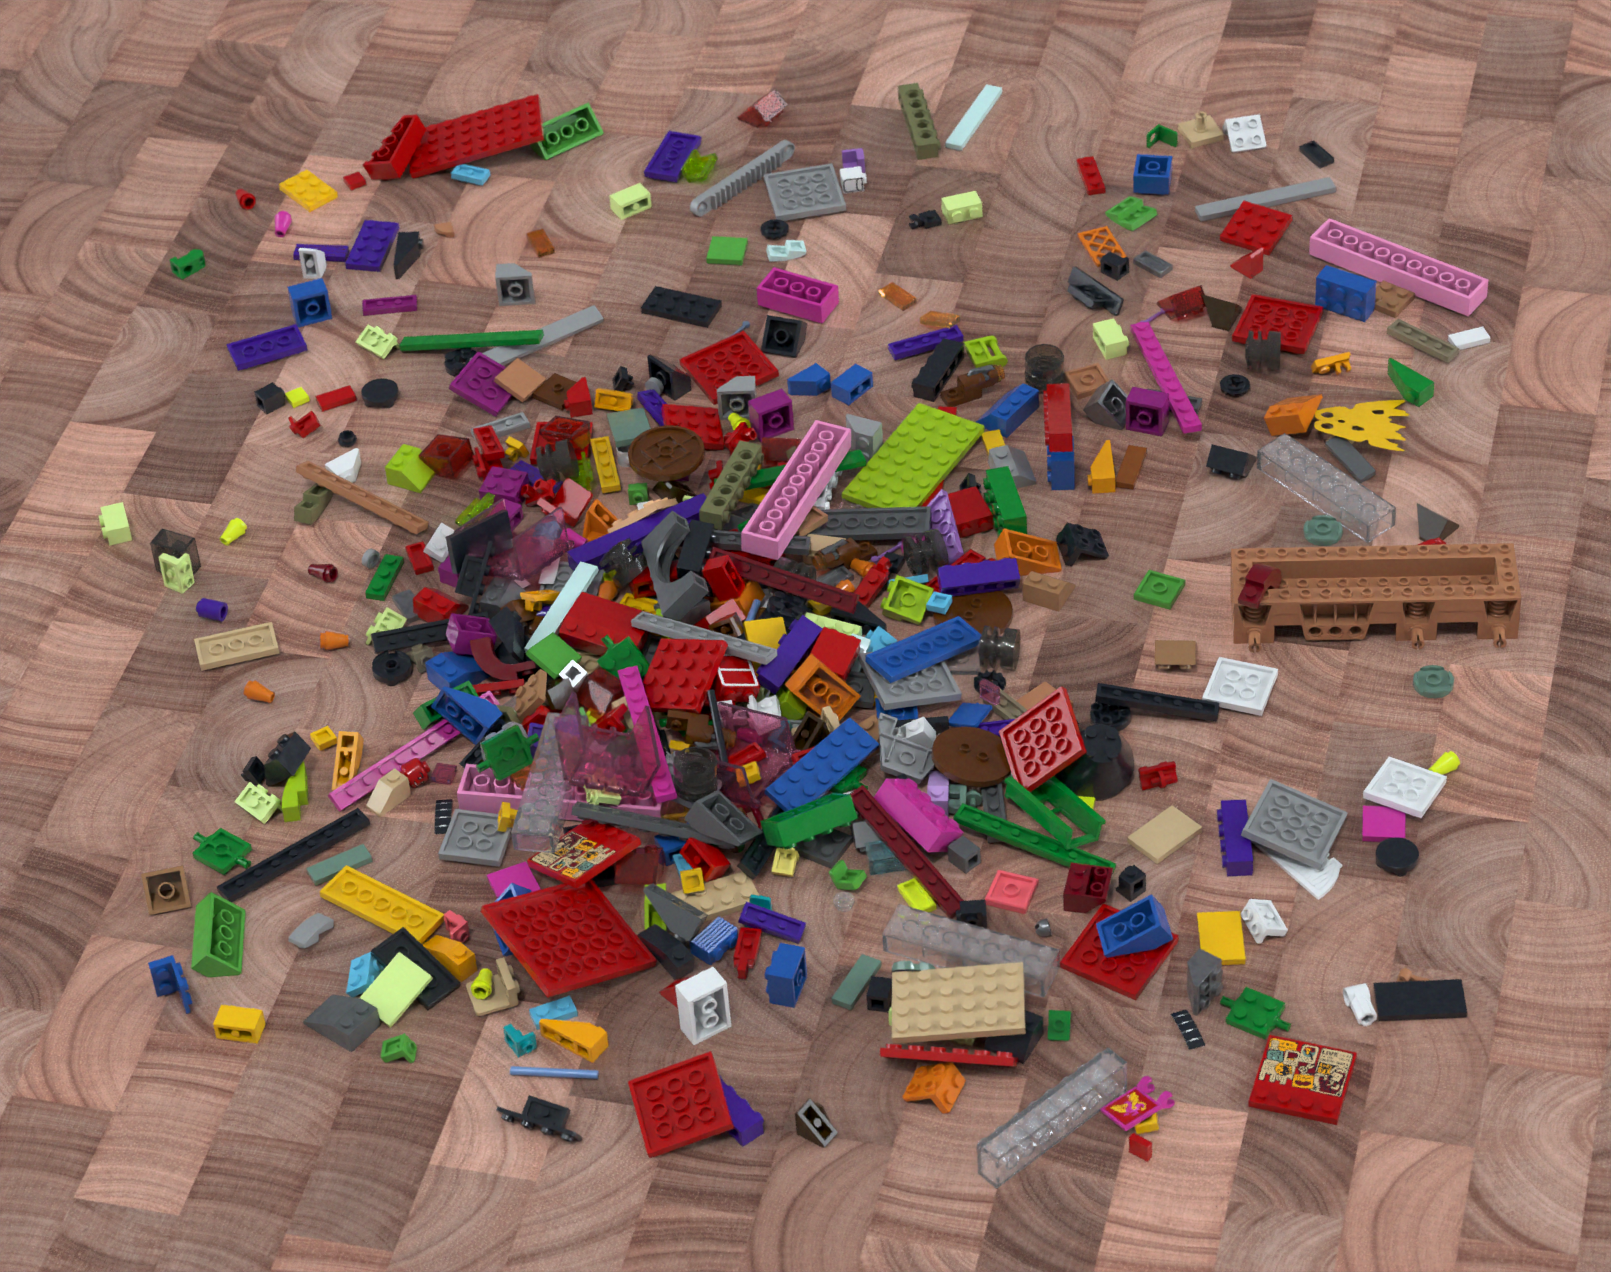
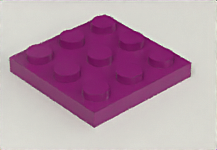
(478, 385)

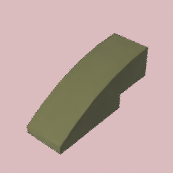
(313, 504)

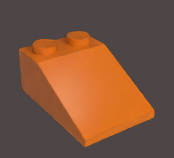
(1292, 414)
(1030, 552)
(751, 592)
(822, 688)

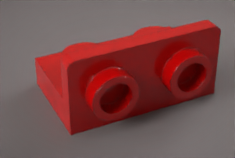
(483, 465)
(613, 719)

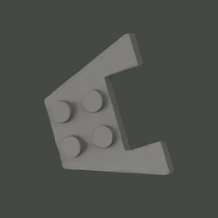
(900, 755)

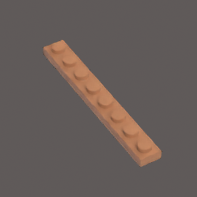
(362, 497)

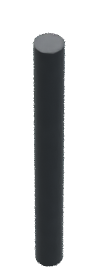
(717, 726)

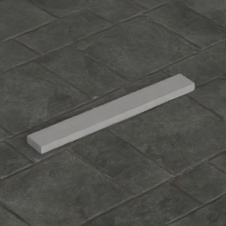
(1267, 198)
(552, 333)
(680, 630)

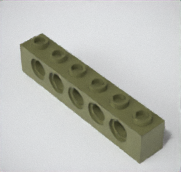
(918, 121)
(731, 484)

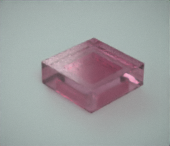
(989, 692)
(444, 773)

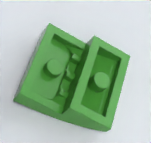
(1131, 213)

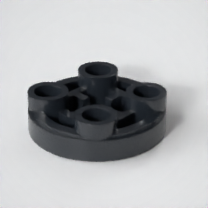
(380, 393)
(1110, 715)
(1397, 855)

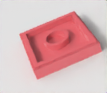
(1011, 891)

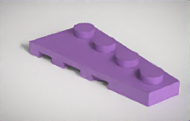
(944, 521)

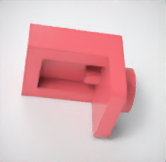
(457, 926)

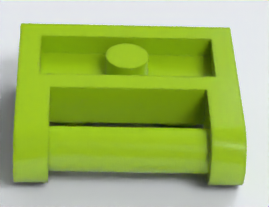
(980, 354)

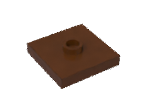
(554, 391)

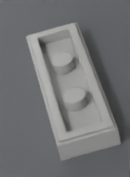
(507, 425)

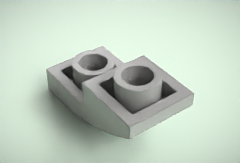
(309, 930)

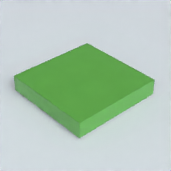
(727, 250)
(1159, 589)
(553, 654)

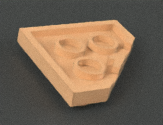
(649, 509)

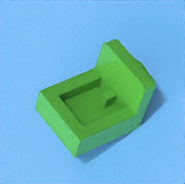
(846, 878)

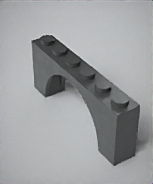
(659, 549)

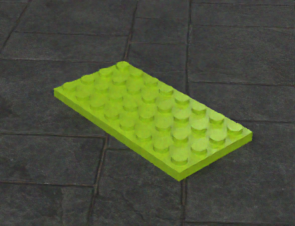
(913, 459)

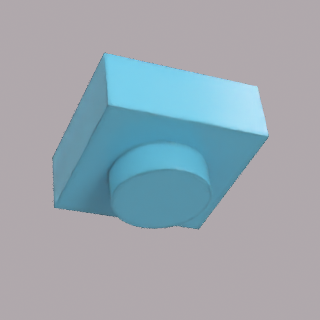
(939, 602)

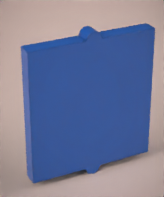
(969, 715)

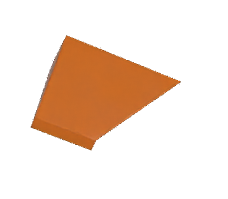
(597, 521)

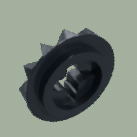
(768, 227)
(1241, 382)
(997, 678)

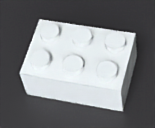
(703, 1005)

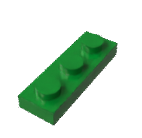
(384, 577)

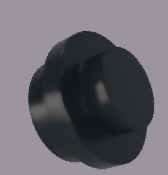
(347, 438)

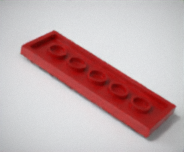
(940, 1054)

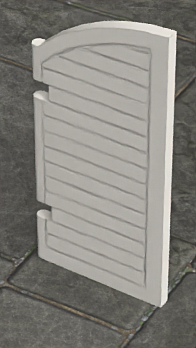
(1313, 880)

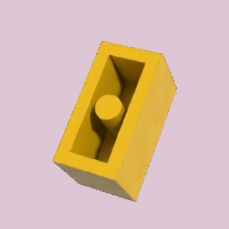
(239, 1024)

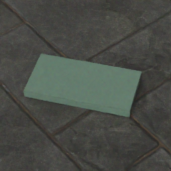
(627, 425)

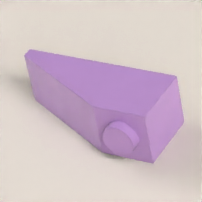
(939, 790)

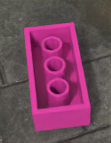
(797, 295)
(918, 814)

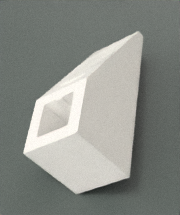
(917, 731)

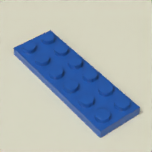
(924, 649)
(822, 766)

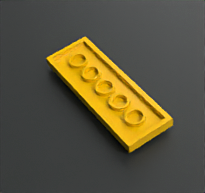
(381, 904)

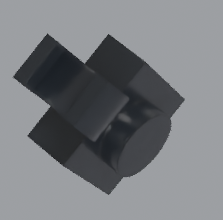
(926, 219)
(897, 562)

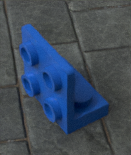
(167, 979)

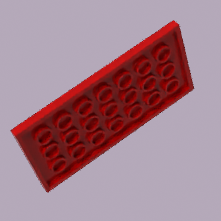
(478, 136)

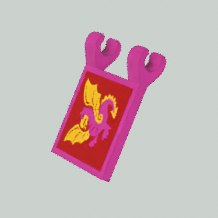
(1136, 1105)

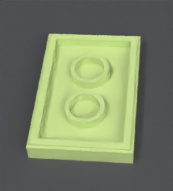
(396, 988)

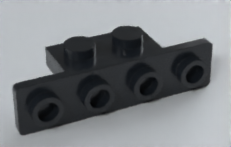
(1092, 292)
(472, 576)
(544, 1115)

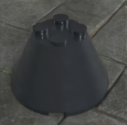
(1104, 767)

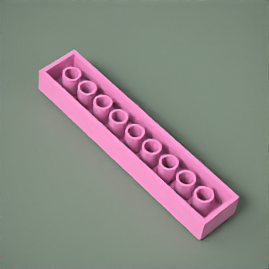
(1399, 266)
(796, 490)
(485, 794)

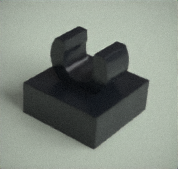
(622, 379)
(968, 482)
(254, 771)

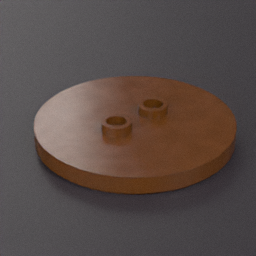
(666, 453)
(979, 610)
(971, 756)

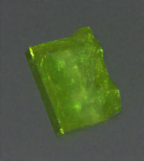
(698, 167)
(585, 476)
(475, 508)

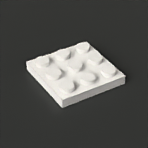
(1240, 686)
(1404, 787)

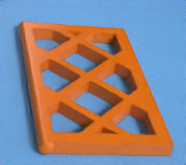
(1094, 233)

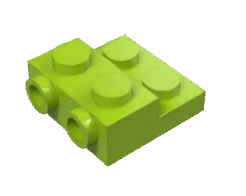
(906, 600)

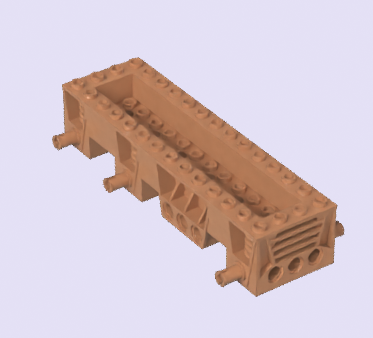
(1349, 587)

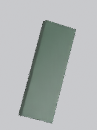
(331, 867)
(856, 982)

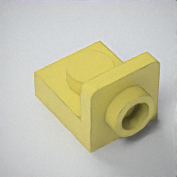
(785, 862)

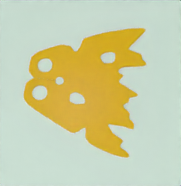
(1376, 426)

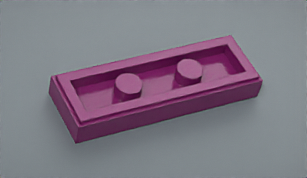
(389, 305)

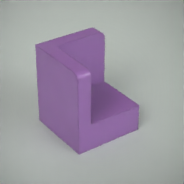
(853, 158)

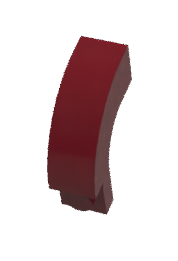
(1257, 582)
(486, 658)

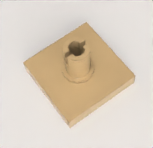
(1200, 130)

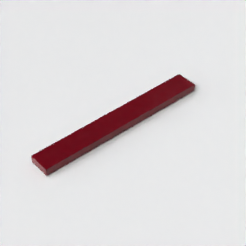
(791, 582)
(906, 851)

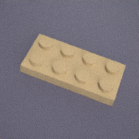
(236, 646)
(721, 895)

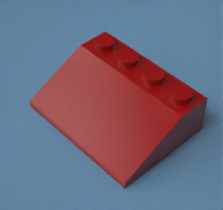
(596, 617)

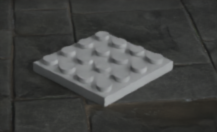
(804, 192)
(921, 688)
(1294, 824)

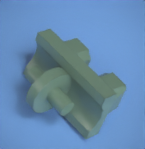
(960, 791)

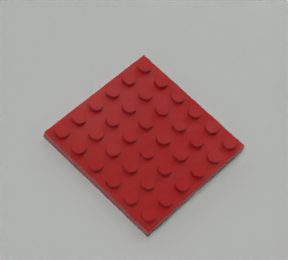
(568, 937)

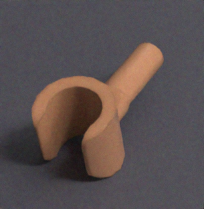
(1406, 975)

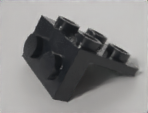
(1077, 540)

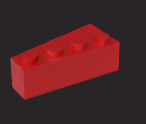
(396, 149)

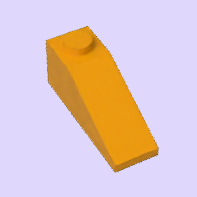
(1102, 471)
(347, 757)
(453, 956)
(578, 1037)

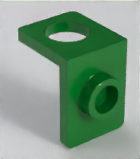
(1162, 134)
(1059, 1025)

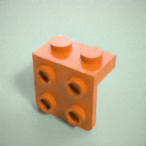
(939, 1082)

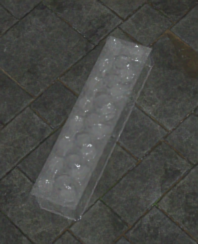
(1326, 487)
(544, 796)
(959, 944)
(1051, 1117)

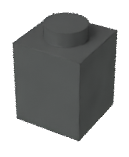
(964, 854)

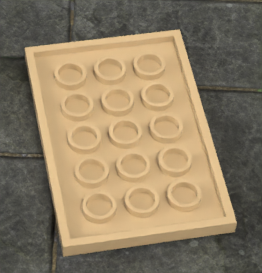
(958, 1003)

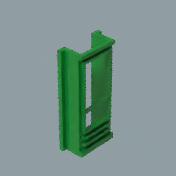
(1065, 802)

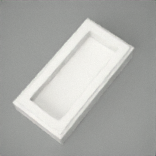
(1469, 338)

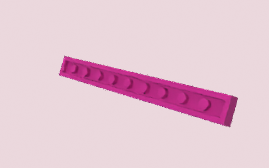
(1166, 377)
(636, 701)
(416, 748)

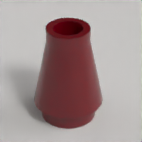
(324, 572)

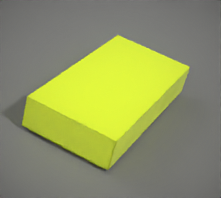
(916, 896)

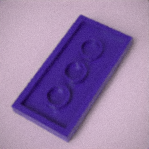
(671, 156)
(372, 245)
(267, 347)

